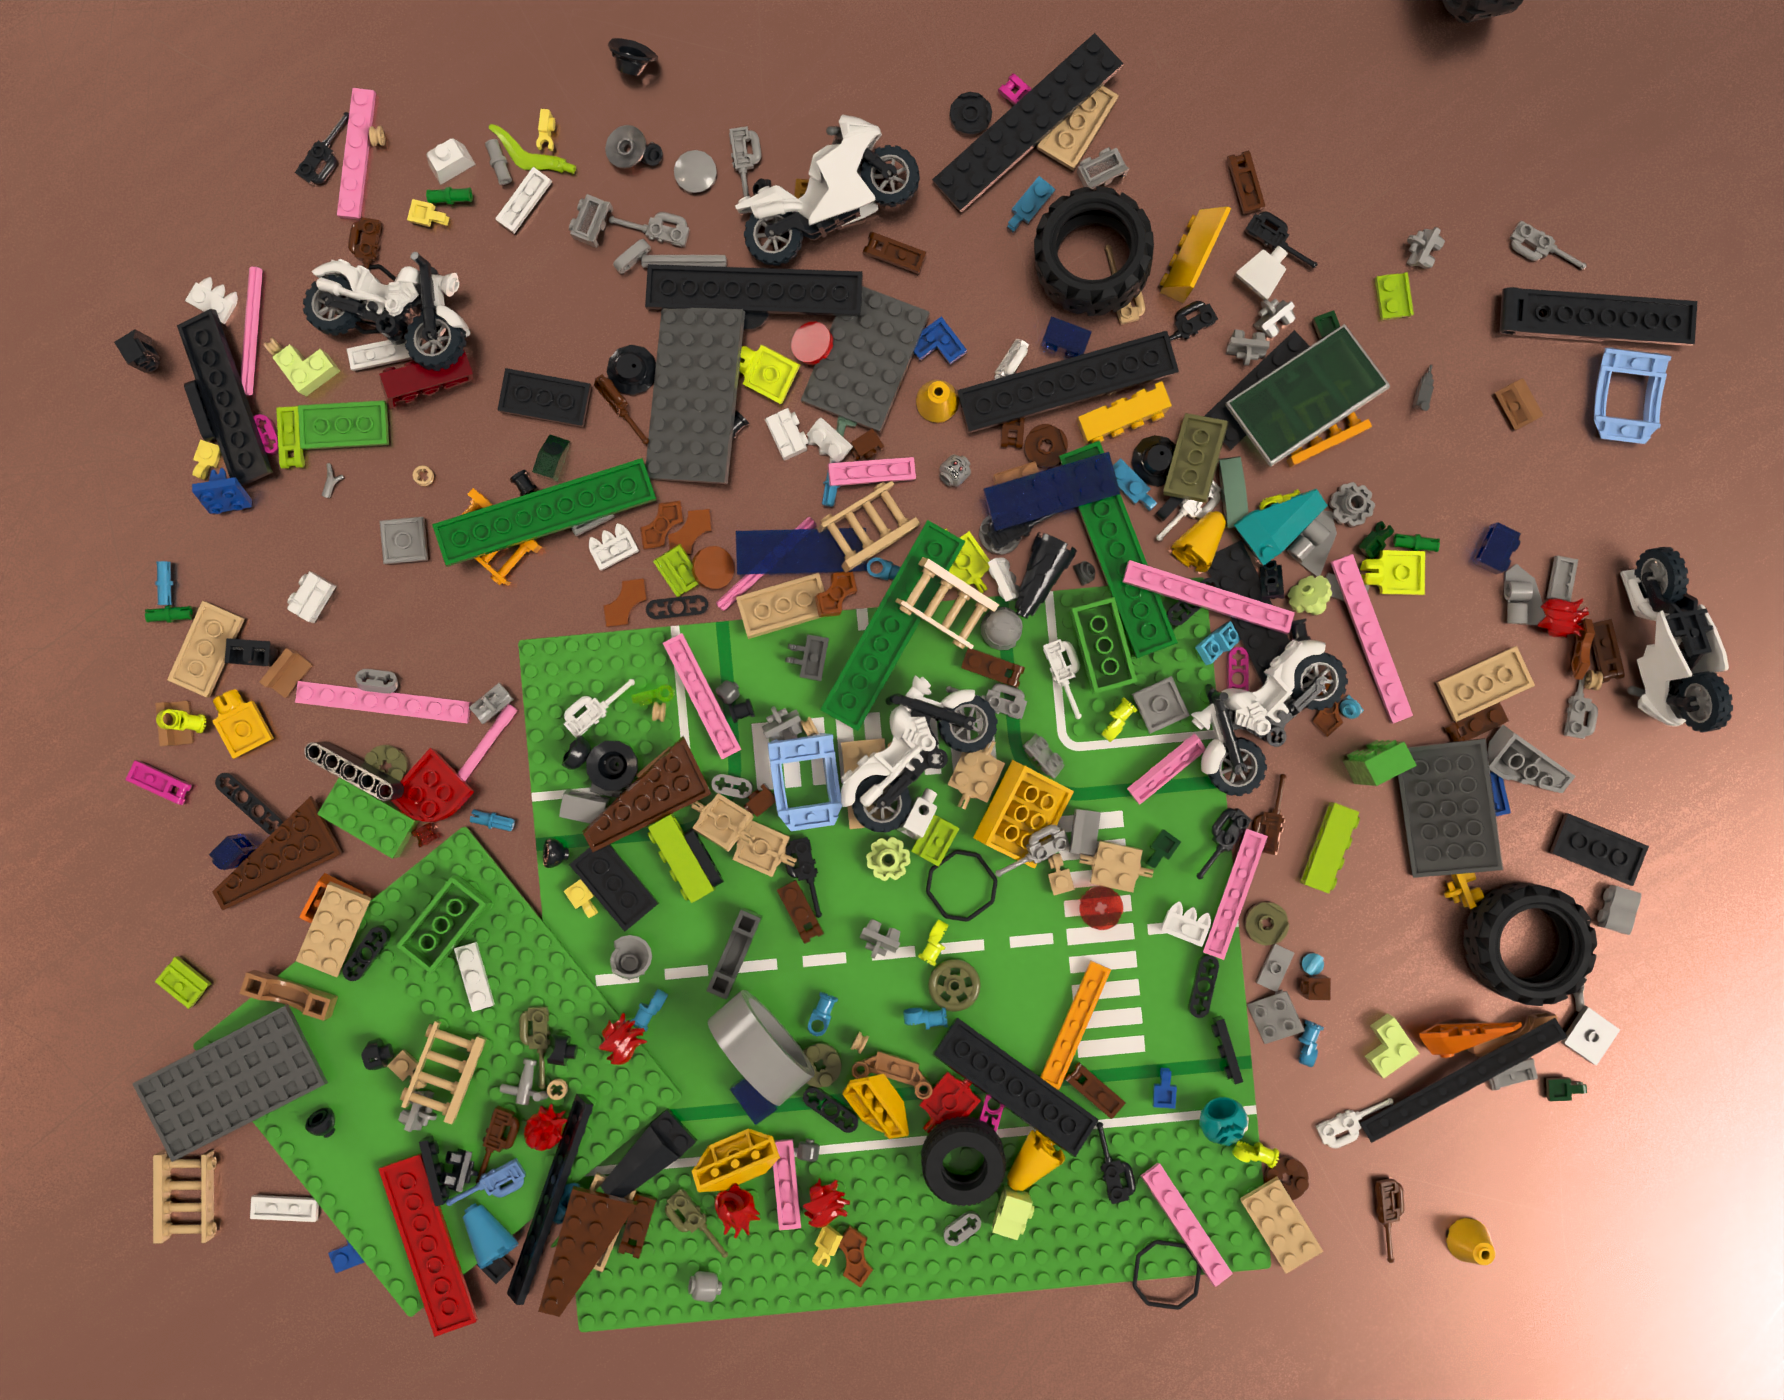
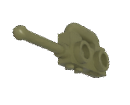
(540, 1036)
(695, 1218)

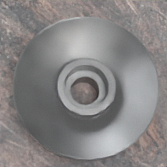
(620, 140)

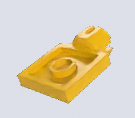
(240, 724)

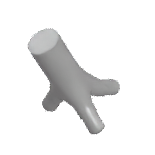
(330, 482)
(1579, 998)

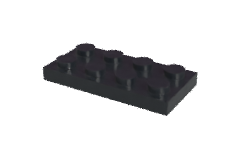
(544, 397)
(1599, 849)
(614, 885)

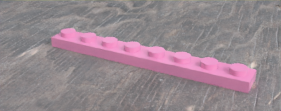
(1208, 597)
(1371, 638)
(383, 702)

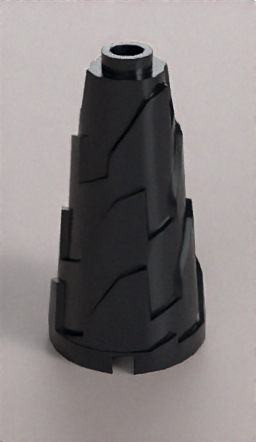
(1044, 568)

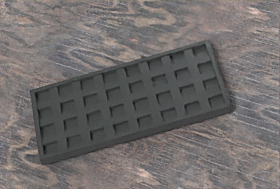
(695, 394)
(230, 1083)

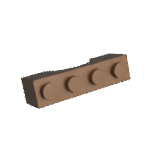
(276, 989)
(1532, 1022)

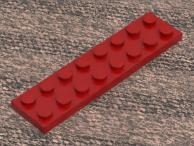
(428, 1245)

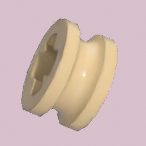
(377, 136)
(273, 346)
(416, 476)
(1593, 680)
(659, 711)
(809, 727)
(859, 1042)
(557, 1096)

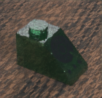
(551, 458)

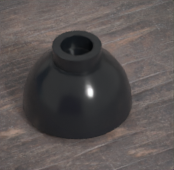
(554, 853)
(321, 1123)

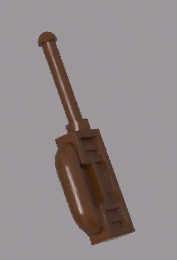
(368, 248)
(617, 403)
(1272, 821)
(494, 1138)
(1386, 1208)

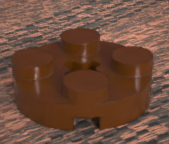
(1051, 435)
(1291, 1166)

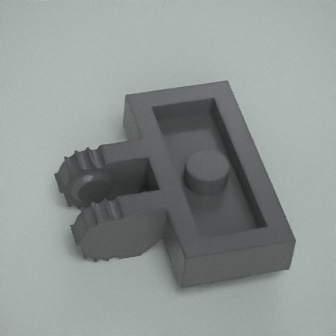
(813, 658)

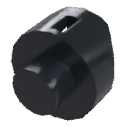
(562, 1051)
(378, 1053)

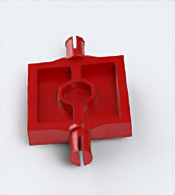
(948, 1100)

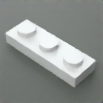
(523, 200)
(376, 355)
(474, 976)
(284, 1208)

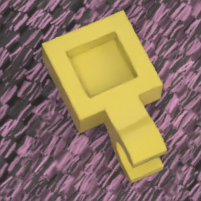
(546, 125)
(424, 213)
(207, 455)
(580, 896)
(827, 1245)

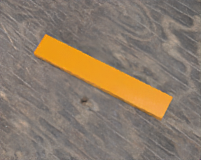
(1075, 1024)

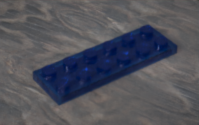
(1051, 491)
(793, 551)

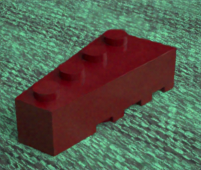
(413, 379)

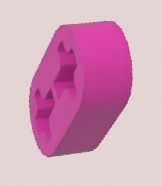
(270, 431)

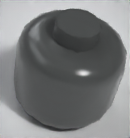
(728, 692)
(808, 1150)

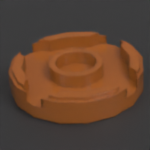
(712, 567)

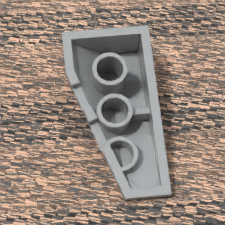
(1520, 761)

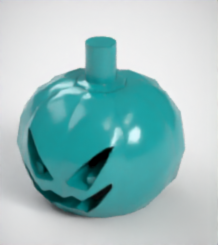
(1224, 1121)

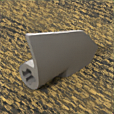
(1315, 543)
(1522, 597)

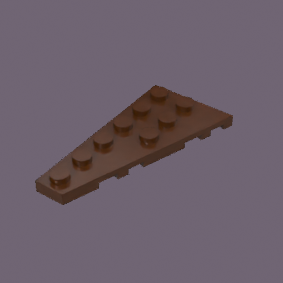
(660, 791)
(290, 850)
(586, 1233)

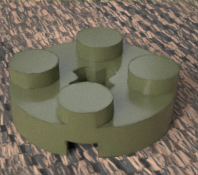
(392, 755)
(1262, 911)
(832, 1061)

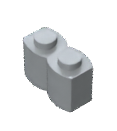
(1619, 909)

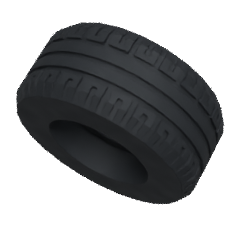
(963, 1188)

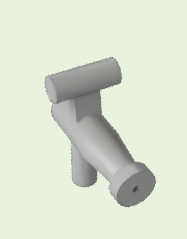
(524, 1090)

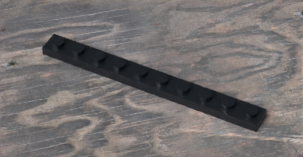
(1463, 1080)
(550, 1199)

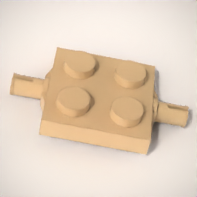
(976, 775)
(723, 822)
(765, 851)
(1116, 866)

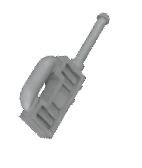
(742, 160)
(656, 230)
(1542, 243)
(1001, 705)
(1576, 713)
(1042, 850)

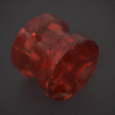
(425, 835)

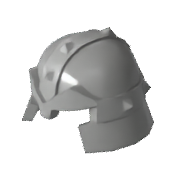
(1001, 628)
(630, 957)

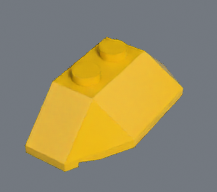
(878, 1105)
(735, 1160)

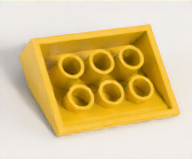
(1193, 252)
(1020, 808)

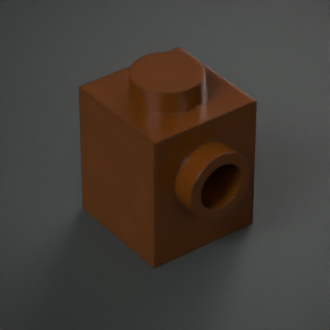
(1316, 987)

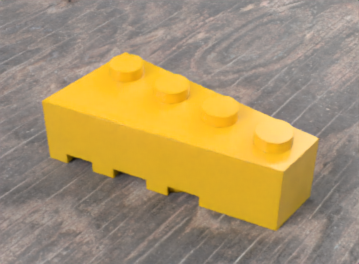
(1124, 414)

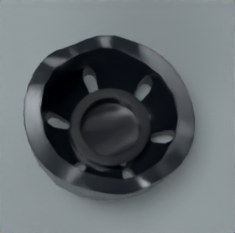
(577, 753)

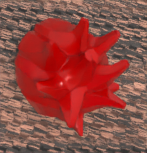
(1562, 617)
(621, 1040)
(544, 1129)
(825, 1204)
(736, 1209)

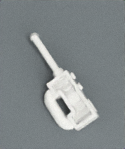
(1012, 359)
(1193, 509)
(1059, 668)
(594, 711)
(1346, 1121)

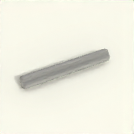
(686, 260)

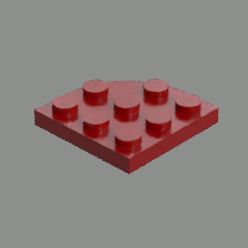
(432, 790)

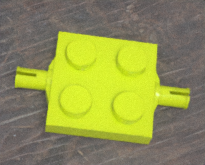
(970, 563)

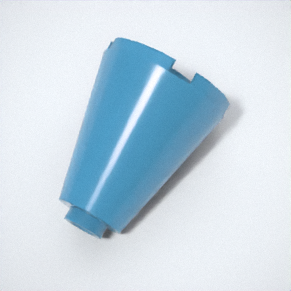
(487, 1235)

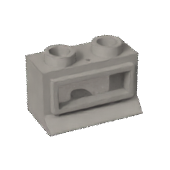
(1102, 169)
(589, 220)

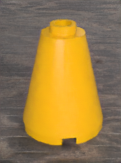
(935, 407)
(1200, 542)
(1034, 1161)
(1470, 1242)

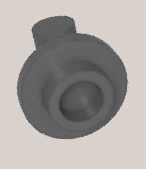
(1085, 572)

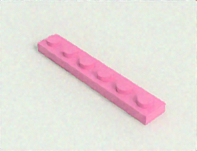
(356, 154)
(702, 696)
(1235, 894)
(1186, 1224)

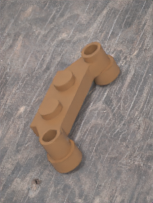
(896, 1069)

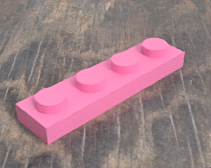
(871, 471)
(1166, 769)
(786, 1186)

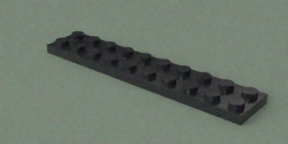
(1028, 122)
(755, 289)
(1068, 381)

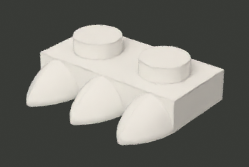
(205, 299)
(829, 441)
(612, 549)
(1005, 579)
(1186, 926)

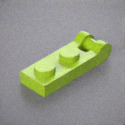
(289, 437)

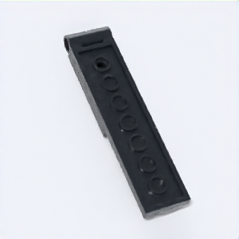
(1597, 317)

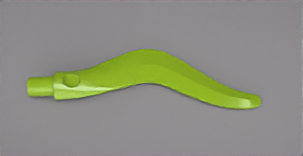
(528, 160)

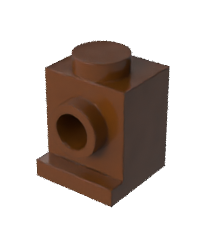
(866, 445)
(760, 801)

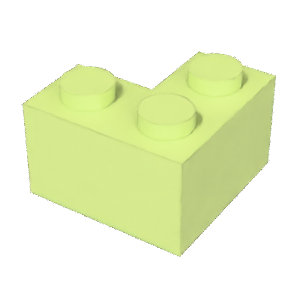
(307, 373)
(1395, 1047)
(1012, 1213)

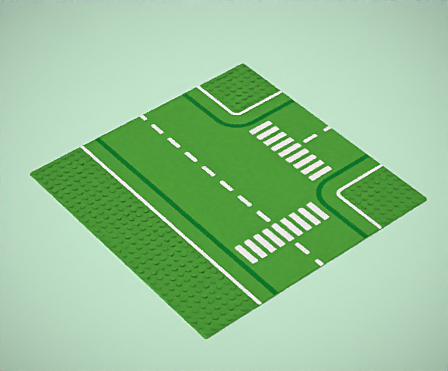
(1023, 946)

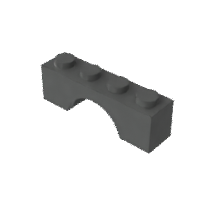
(734, 953)

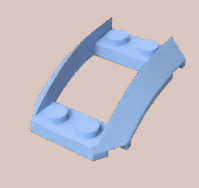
(1637, 363)
(800, 750)

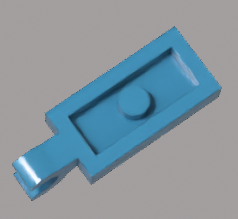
(1031, 203)
(1132, 485)

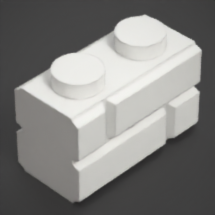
(786, 434)
(310, 597)

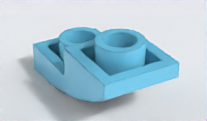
(1217, 642)

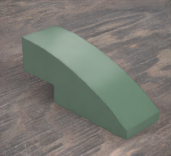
(1233, 490)

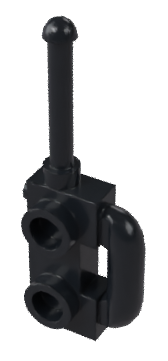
(317, 155)
(1273, 238)
(1186, 328)
(1002, 538)
(1228, 837)
(806, 870)
(1111, 1169)

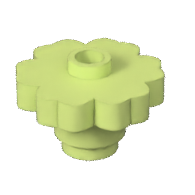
(1310, 595)
(883, 869)

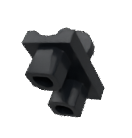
(1271, 581)
(461, 1170)

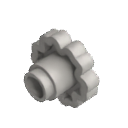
(1344, 511)

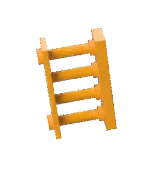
(1336, 437)
(478, 502)

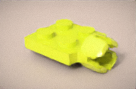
(768, 372)
(1396, 572)

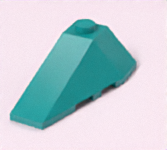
(1276, 527)

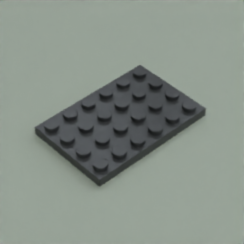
(867, 360)
(1450, 810)

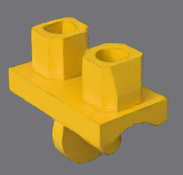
(1467, 896)

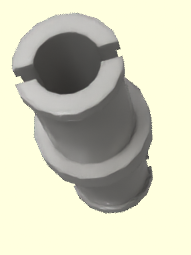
(498, 161)

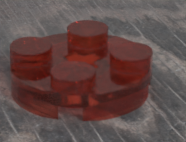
(1095, 918)

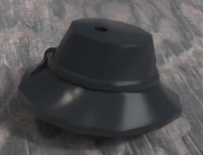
(631, 56)
(630, 379)
(1149, 463)
(603, 769)

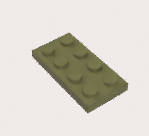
(1195, 458)

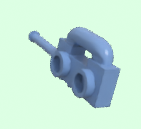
(493, 1179)

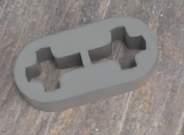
(631, 256)
(376, 681)
(730, 791)
(965, 1232)

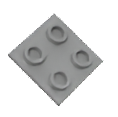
(1050, 761)
(1275, 1017)

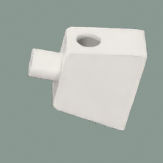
(449, 160)
(1263, 272)
(917, 824)

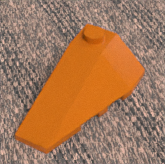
(1454, 1038)

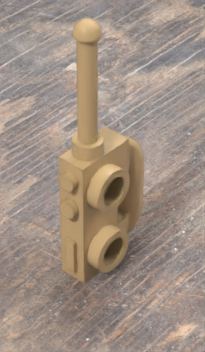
(1128, 313)

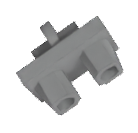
(1422, 245)
(1271, 313)
(1247, 348)
(491, 703)
(780, 721)
(888, 942)
(418, 1115)

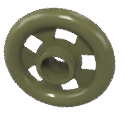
(944, 969)

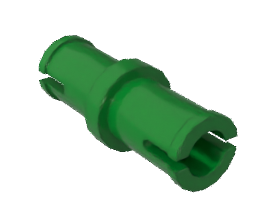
(449, 195)
(1416, 542)
(168, 614)

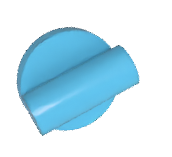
(1350, 708)
(1313, 964)

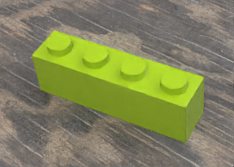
(1329, 847)
(680, 857)

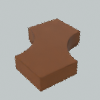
(697, 524)
(655, 533)
(830, 602)
(619, 610)
(1581, 658)
(1328, 719)
(853, 1245)

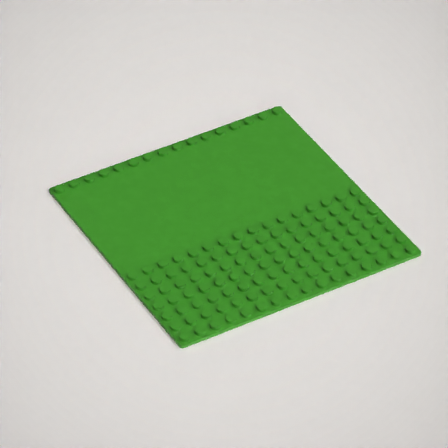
(397, 1005)

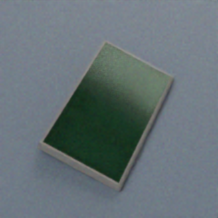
(1307, 395)

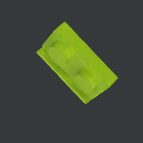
(1394, 296)
(676, 570)
(936, 840)
(182, 982)

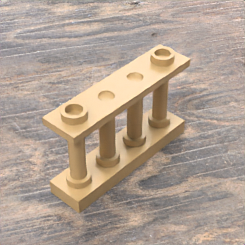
(869, 547)
(947, 582)
(458, 1089)
(164, 1207)

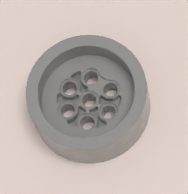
(760, 1048)

